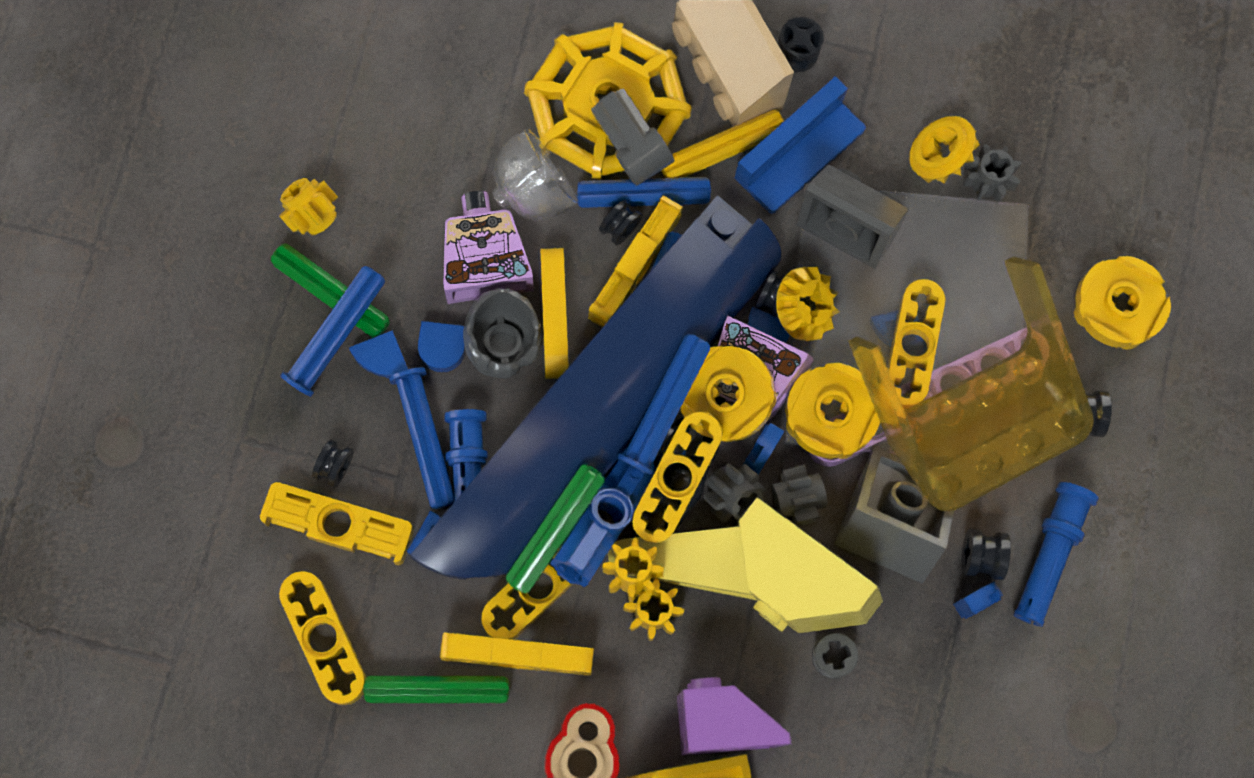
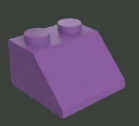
(724, 720)

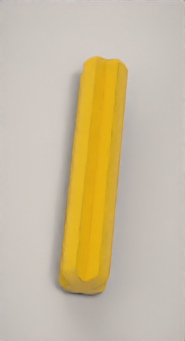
(723, 145)

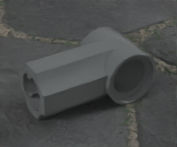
(637, 146)

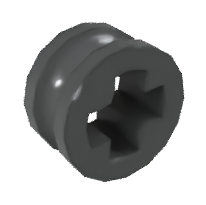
(846, 665)

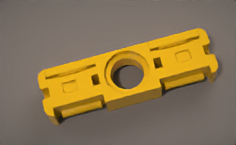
(636, 261)
(307, 512)
(516, 654)

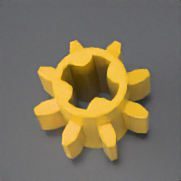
(308, 206)
(646, 570)
(664, 602)

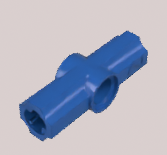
(593, 537)

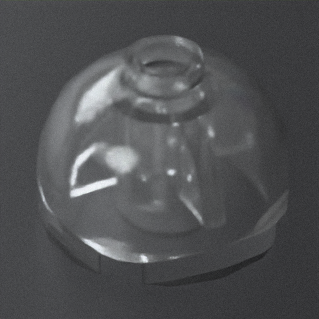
(530, 180)

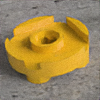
(1146, 295)
(755, 393)
(808, 423)

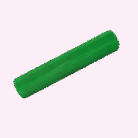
(324, 286)
(555, 528)
(436, 689)

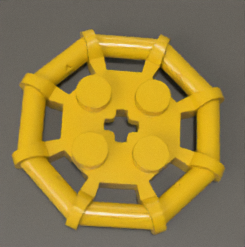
(597, 76)

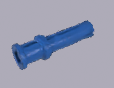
(466, 446)
(1061, 533)

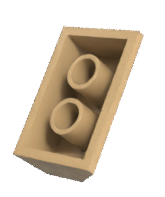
(734, 56)

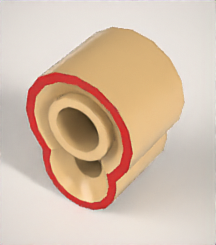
(584, 746)

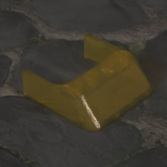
(994, 420)

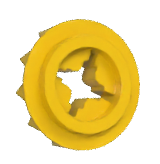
(925, 151)
(795, 315)

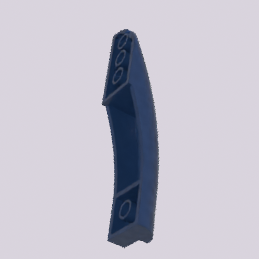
(602, 393)

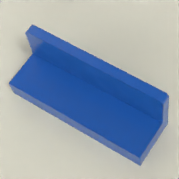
(799, 148)

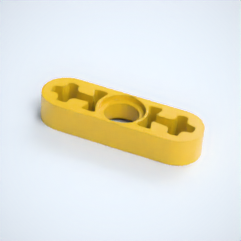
(554, 312)
(933, 316)
(650, 503)
(296, 611)
(520, 619)

